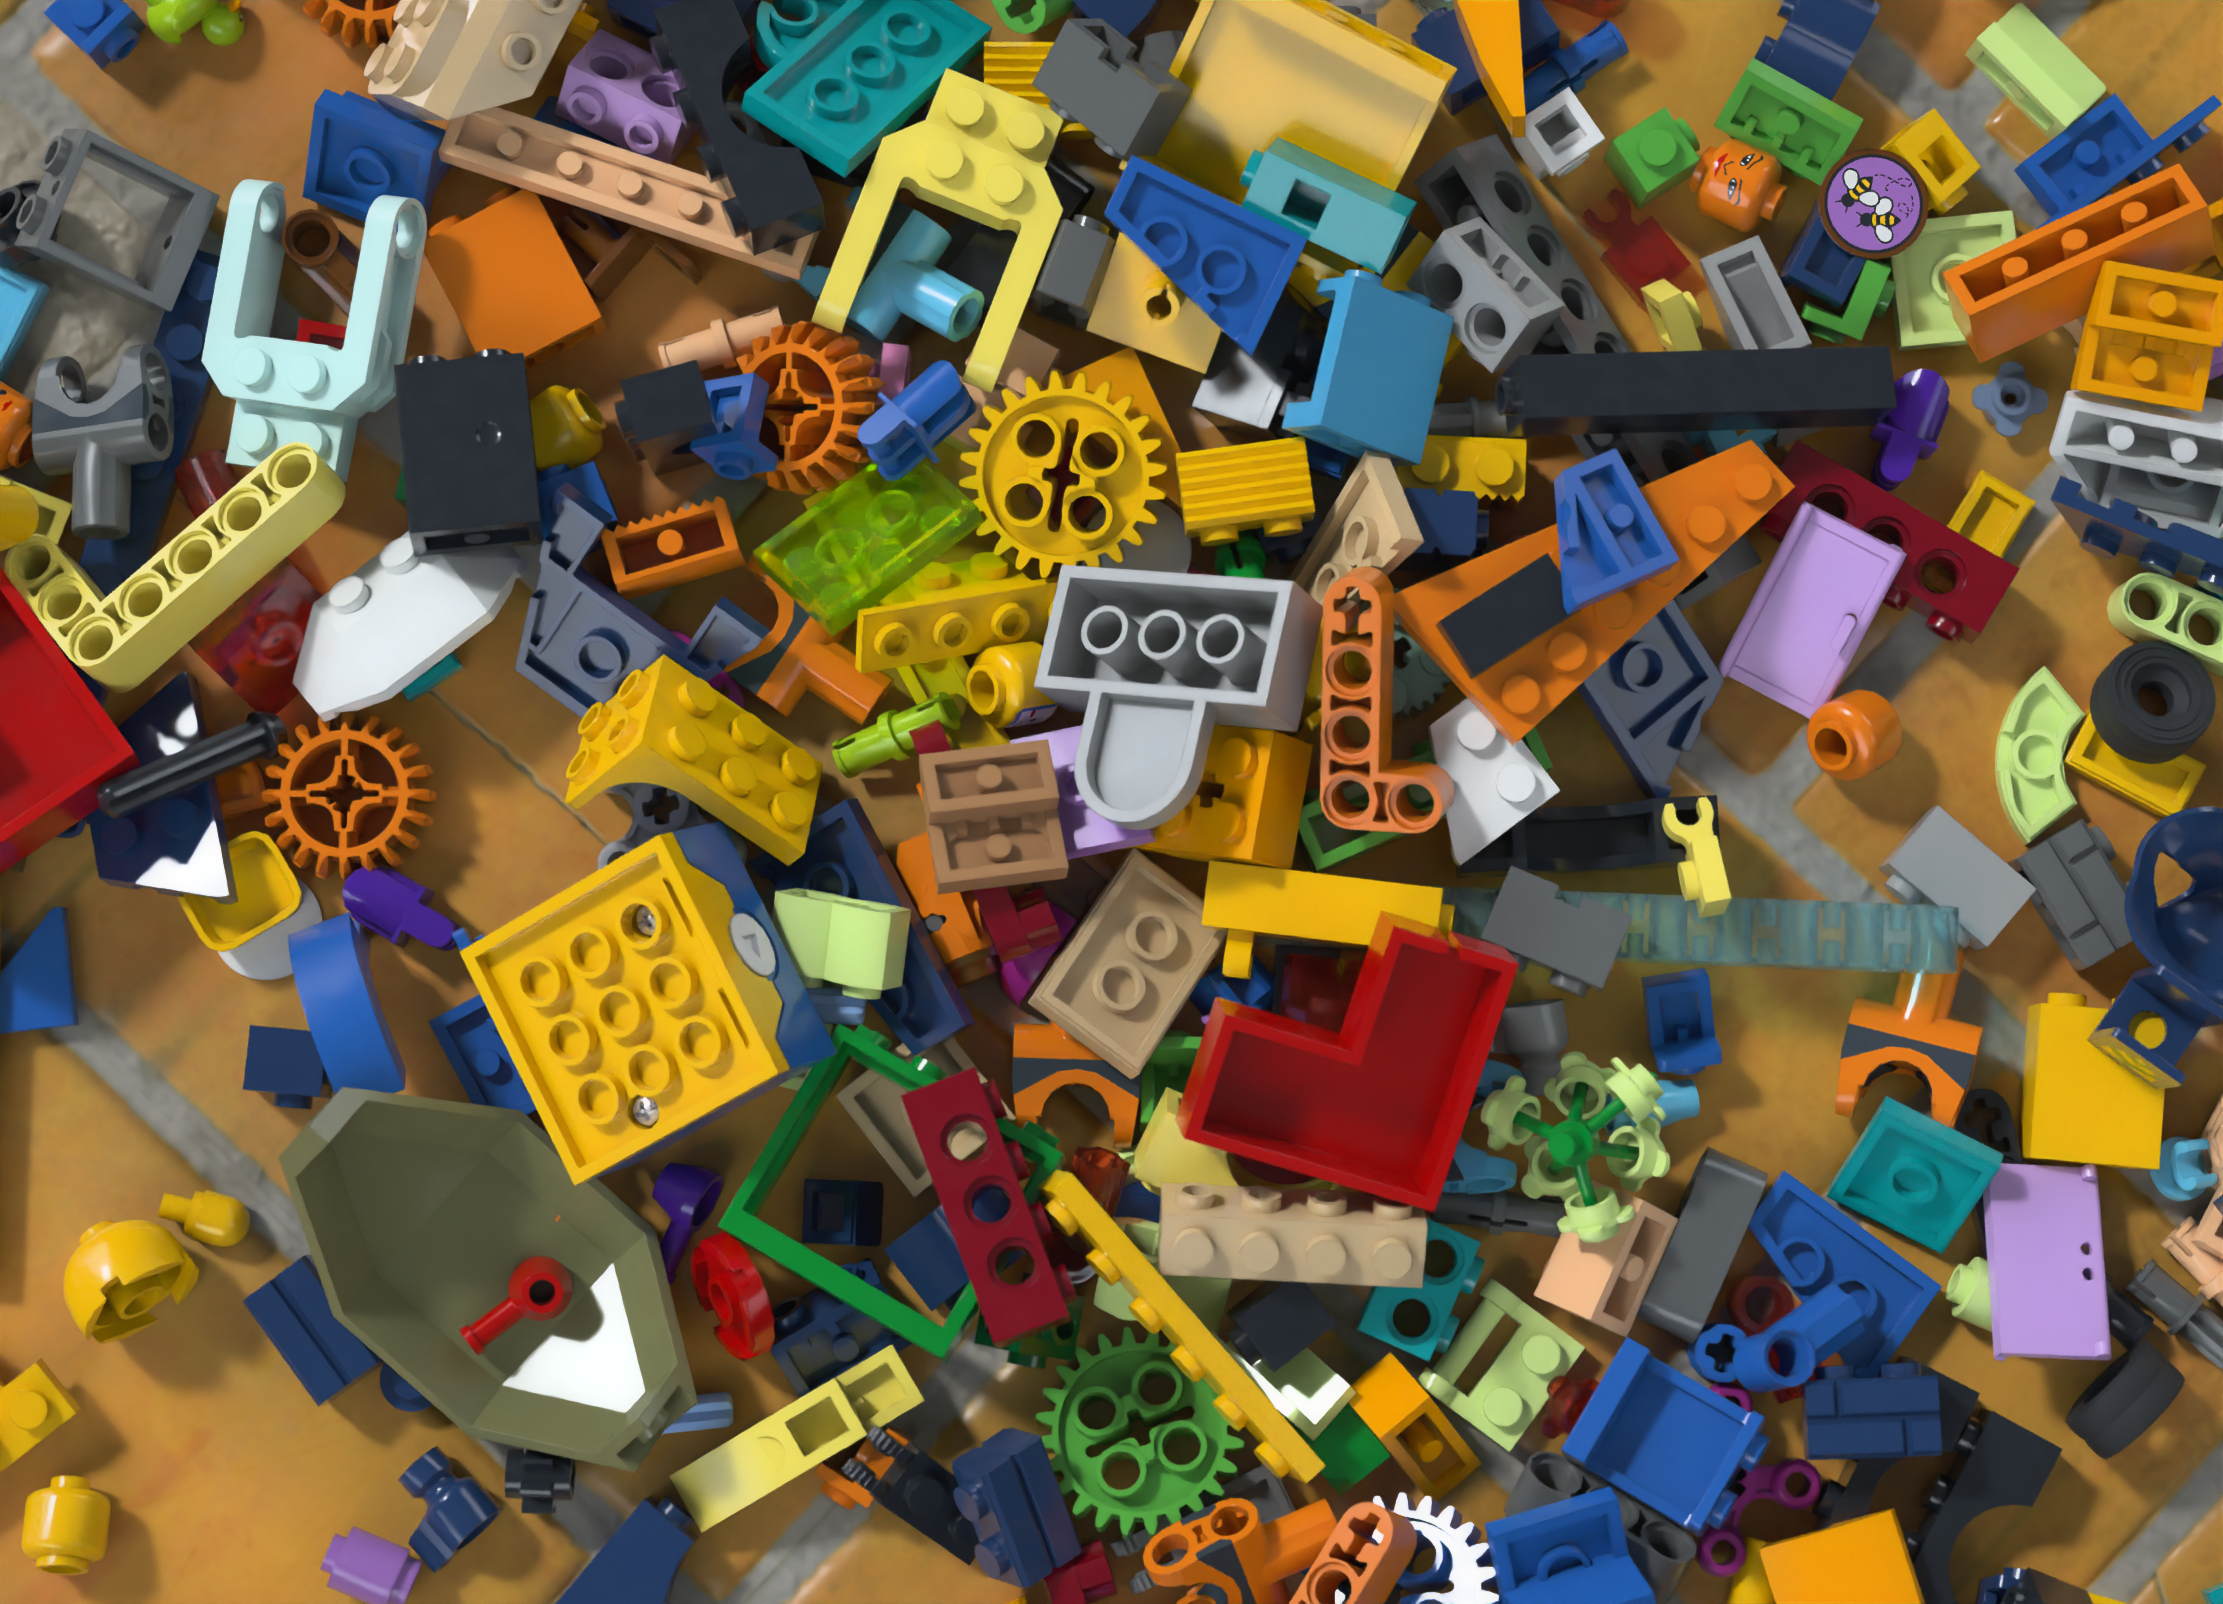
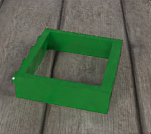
(740, 1219)

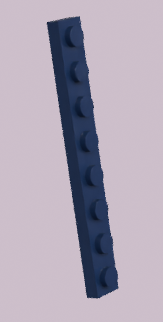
(154, 483)

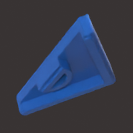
(39, 980)

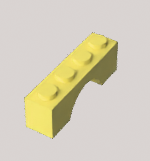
(1170, 1158)

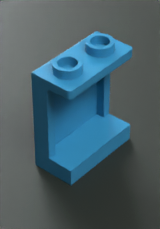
(1374, 371)

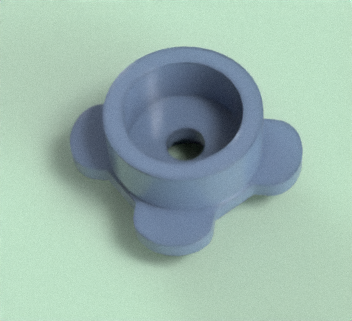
(2008, 417)

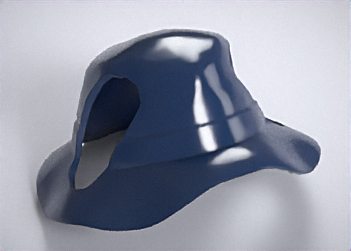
(2189, 928)

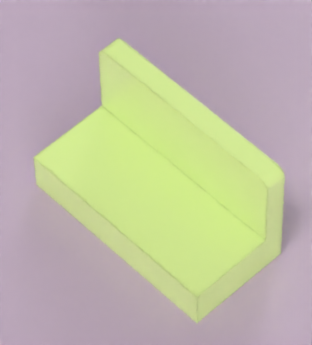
(2035, 71)
(1301, 1389)

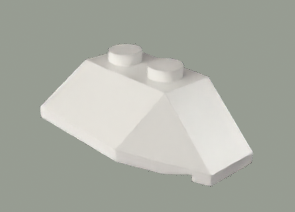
(2146, 456)
(397, 622)

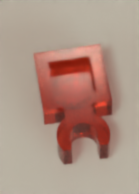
(1637, 252)

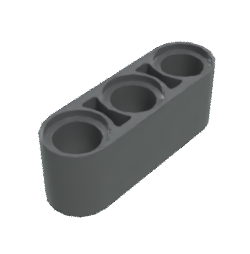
(1703, 1245)
(1653, 1542)

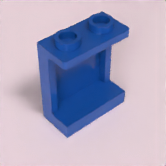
(1666, 1440)

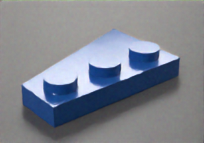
(1208, 247)
(1821, 1247)

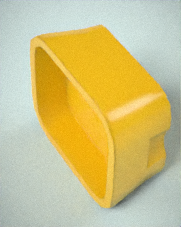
(264, 890)

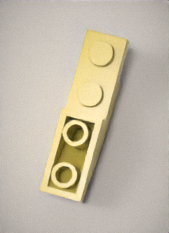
(797, 1438)

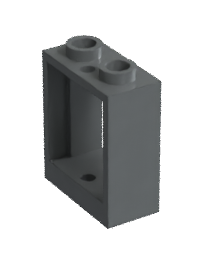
(171, 245)

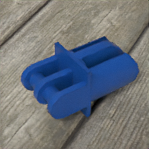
(916, 420)

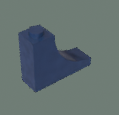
(638, 1559)

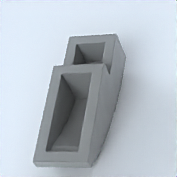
(1754, 307)

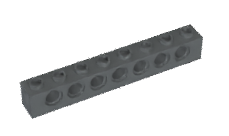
(1487, 184)

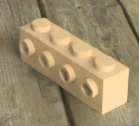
(1290, 1235)

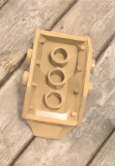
(465, 55)

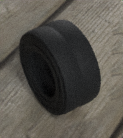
(2176, 678)
(2125, 1400)

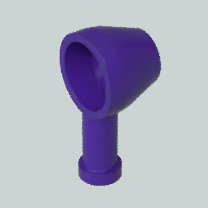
(688, 1198)

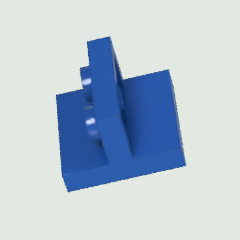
(368, 153)

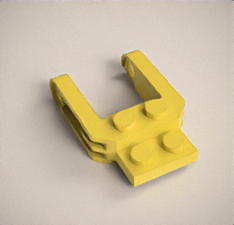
(980, 159)

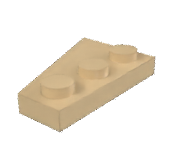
(1363, 528)

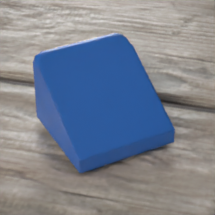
(1252, 993)

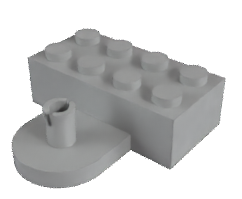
(1159, 666)

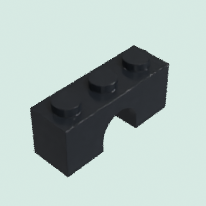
(665, 414)

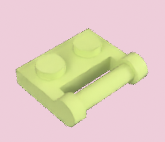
(1516, 1379)

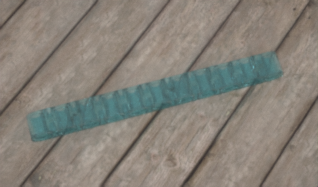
(1750, 932)

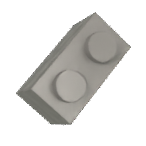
(1951, 867)

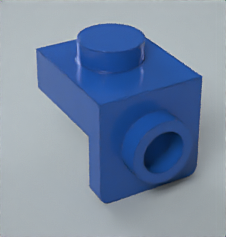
(1680, 1021)

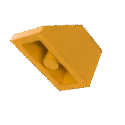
(1412, 1428)

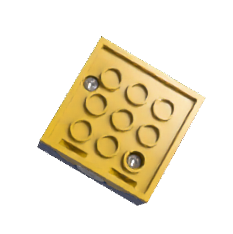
(647, 1001)

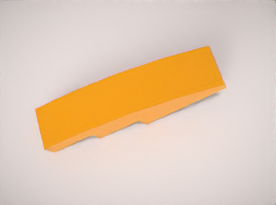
(1494, 44)

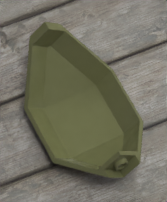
(416, 1233)

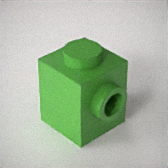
(1653, 157)

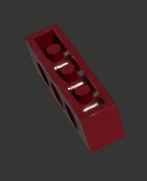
(1976, 573)
(936, 1118)

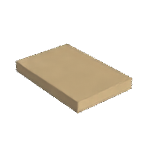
(1129, 965)

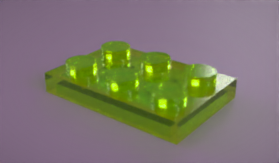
(866, 541)

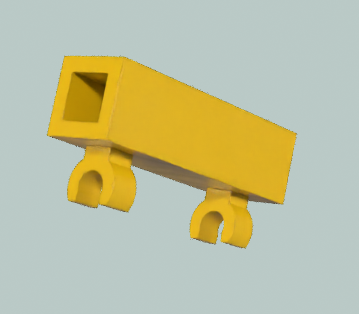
(1307, 908)

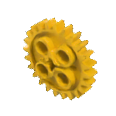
(1007, 462)

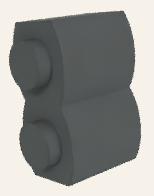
(1072, 272)

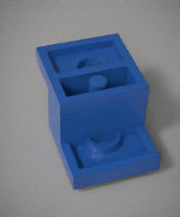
(1566, 1554)

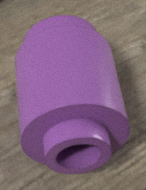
(370, 1568)

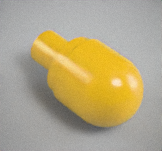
(208, 1217)

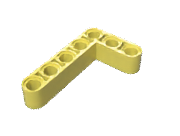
(188, 581)

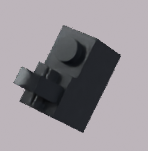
(1254, 392)

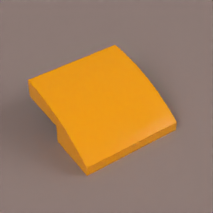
(2150, 336)
(1844, 1564)

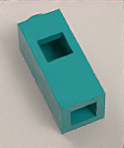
(1326, 203)

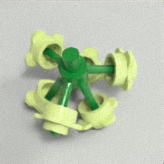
(1559, 1163)

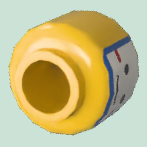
(1003, 686)

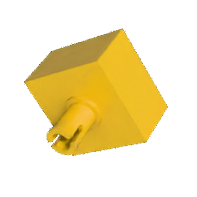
(1150, 312)

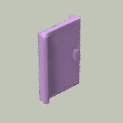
(1796, 626)
(2037, 1263)

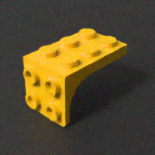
(694, 740)

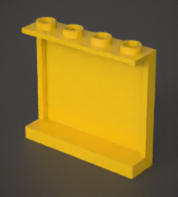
(1300, 77)

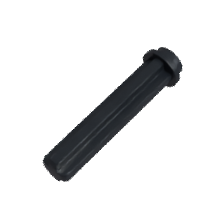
(193, 765)

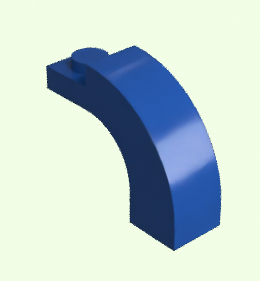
(343, 1006)

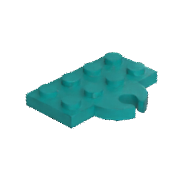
(854, 69)

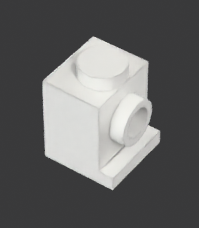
(1557, 136)

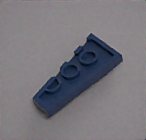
(849, 861)

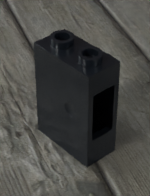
(468, 453)

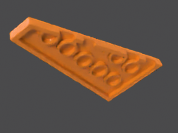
(1701, 515)

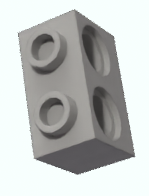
(1489, 291)

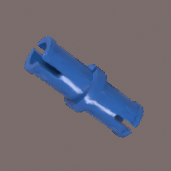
(1573, 65)

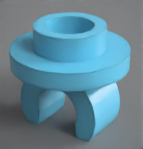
(2182, 1169)

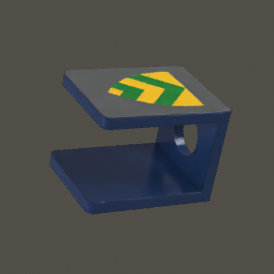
(2179, 1007)

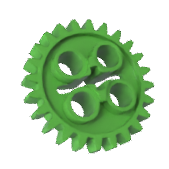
(1162, 1487)

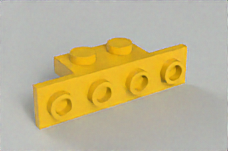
(954, 613)

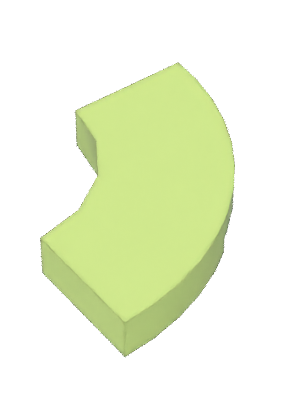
(2031, 755)

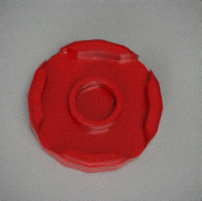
(733, 1288)

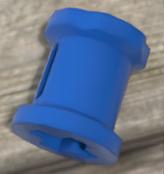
(1705, 1364)

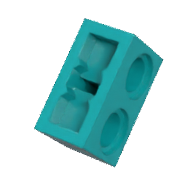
(1436, 1295)

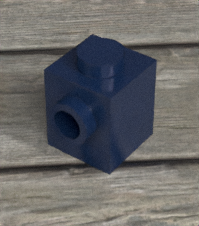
(286, 1065)

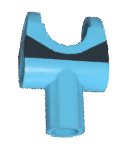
(905, 280)

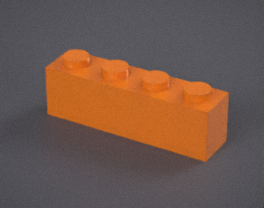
(2054, 269)

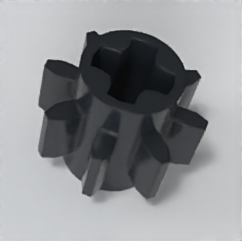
(539, 1479)

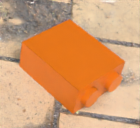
(513, 279)

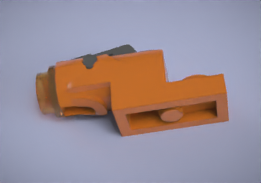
(950, 918)

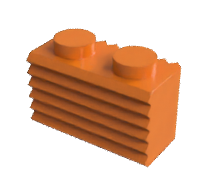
(673, 548)

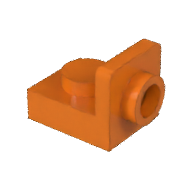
(842, 1488)

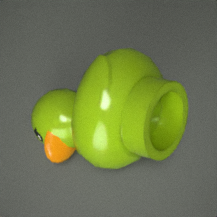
(220, 21)

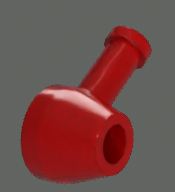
(519, 1302)

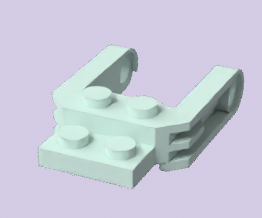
(302, 388)

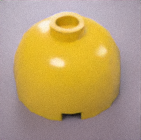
(122, 1275)

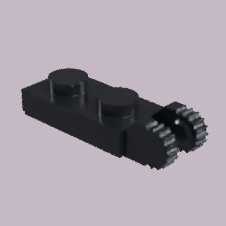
(918, 1493)

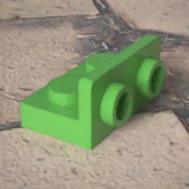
(1788, 121)

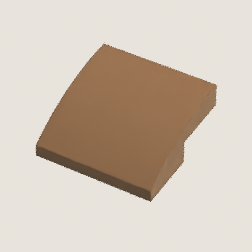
(993, 816)

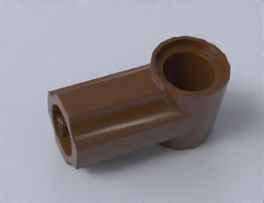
(335, 268)

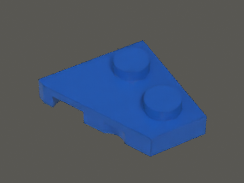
(1605, 532)

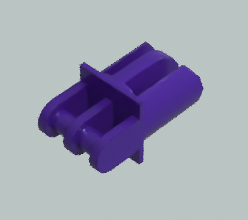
(1910, 428)
(396, 908)

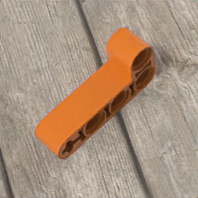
(1373, 703)
(1352, 1542)

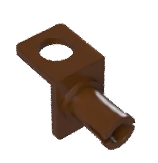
(616, 252)

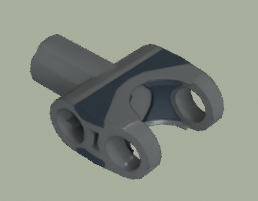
(103, 436)

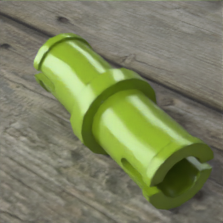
(891, 735)

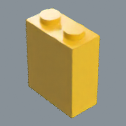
(2079, 1099)

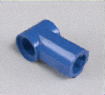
(1800, 1340)

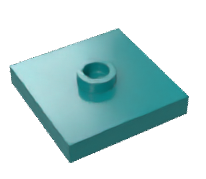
(1914, 1175)

